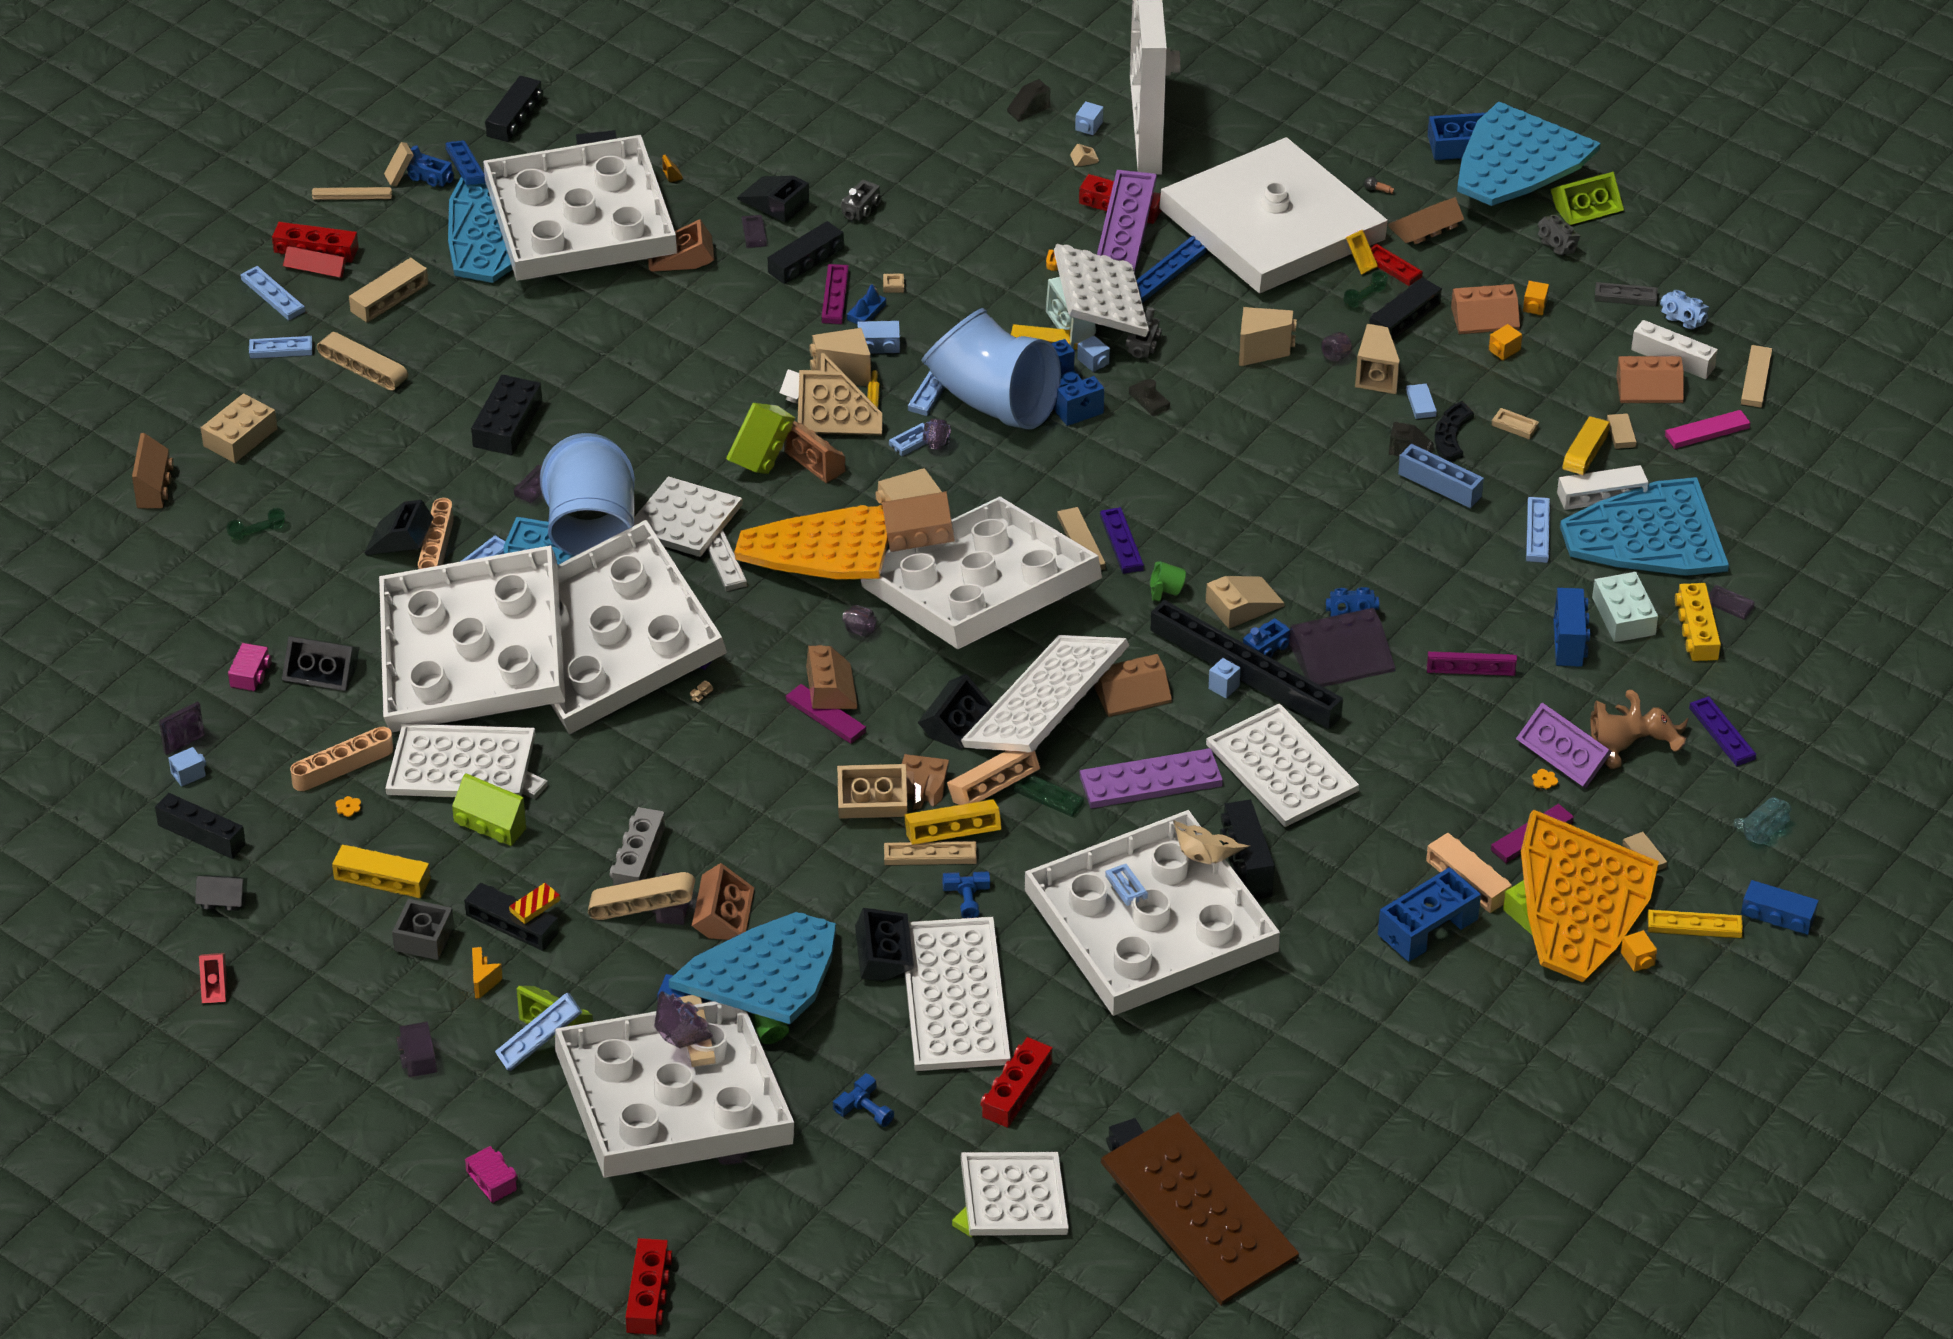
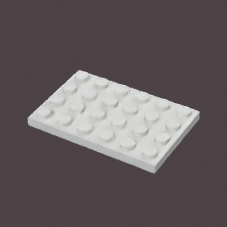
(1100, 290)
(436, 757)
(1282, 765)

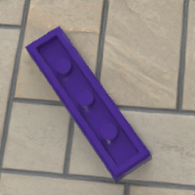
(1121, 540)
(1722, 731)

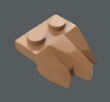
(925, 779)

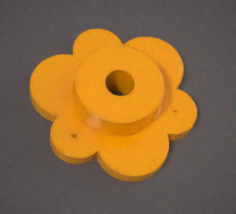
(1544, 779)
(348, 806)

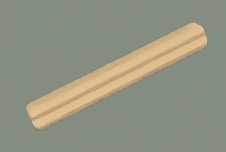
(352, 193)

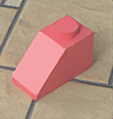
(213, 977)

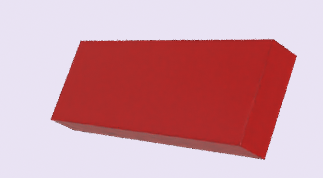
(314, 262)
(1395, 266)

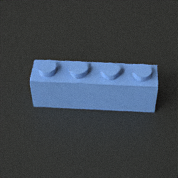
(1440, 475)

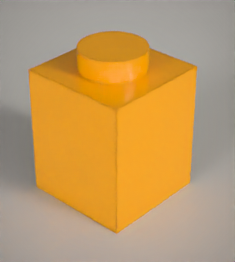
(1535, 297)
(1505, 342)
(1638, 951)

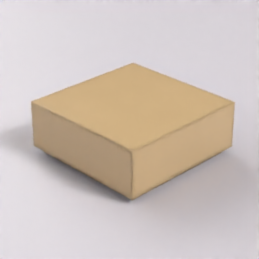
(893, 283)

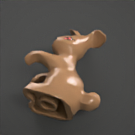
(1620, 731)

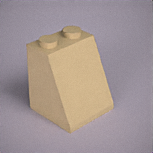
(1266, 335)
(847, 351)
(1377, 361)
(906, 486)

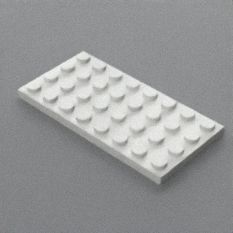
(1045, 693)
(956, 995)

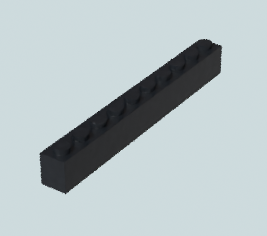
(1256, 668)

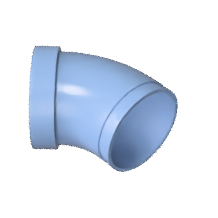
(997, 371)
(587, 475)

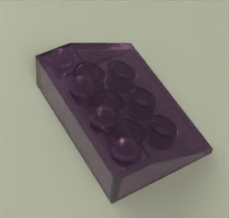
(1342, 647)

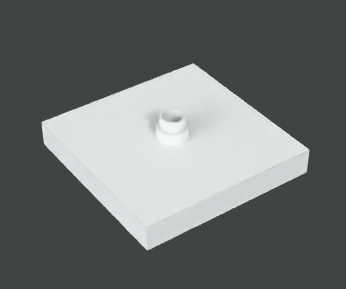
(1148, 67)
(579, 207)
(1271, 214)
(986, 578)
(626, 626)
(471, 638)
(1187, 930)
(658, 1111)

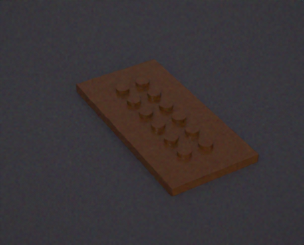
(1199, 1208)

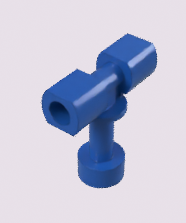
(967, 887)
(859, 1098)

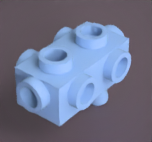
(1677, 307)

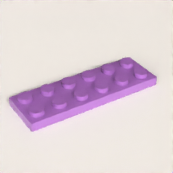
(1127, 216)
(1150, 778)

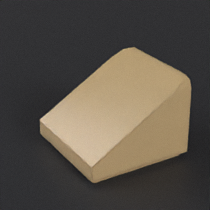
(1083, 155)

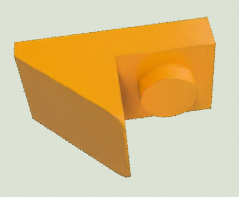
(484, 974)

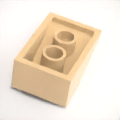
(1241, 599)

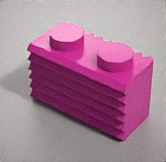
(249, 667)
(491, 1173)

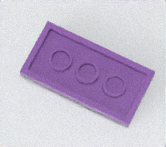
(1563, 745)

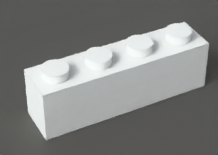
(1657, 341)
(1592, 487)

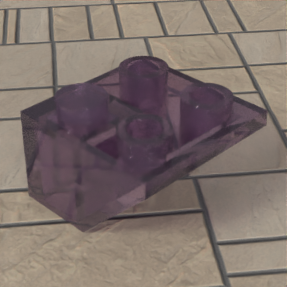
(181, 727)
(679, 1021)

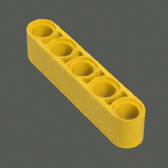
(1586, 445)

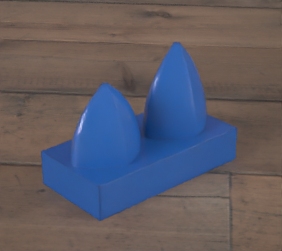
(867, 307)

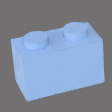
(881, 336)

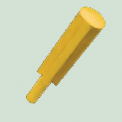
(873, 389)

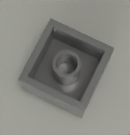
(423, 929)

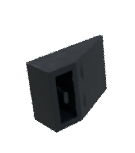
(777, 195)
(401, 529)

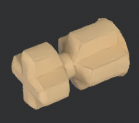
(703, 689)

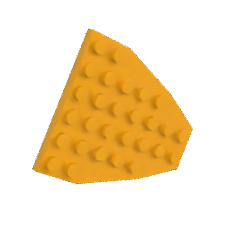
(824, 544)
(1580, 894)

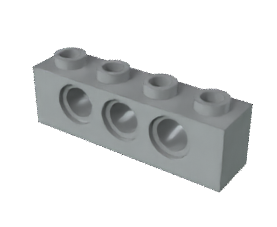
(638, 846)

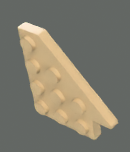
(834, 404)

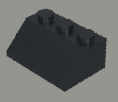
(319, 663)
(955, 712)
(883, 944)

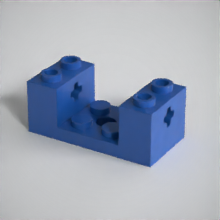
(1076, 397)
(1408, 920)

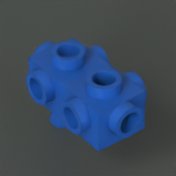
(429, 169)
(1354, 600)
(1268, 637)

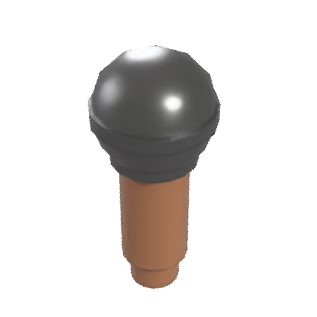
(1372, 184)

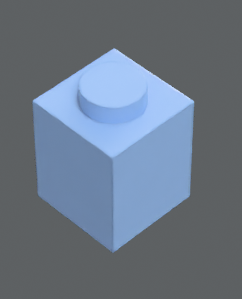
(1089, 118)
(1093, 353)
(1224, 678)
(187, 766)

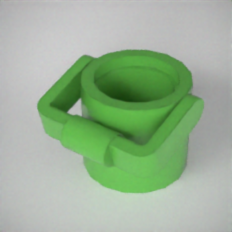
(1166, 579)
(769, 1029)

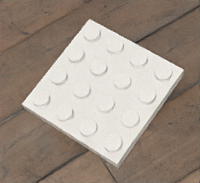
(688, 515)
(1014, 1193)

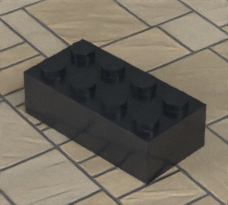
(506, 414)
(1255, 862)

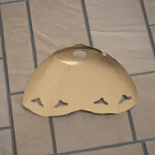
(1205, 847)

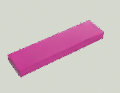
(1707, 429)

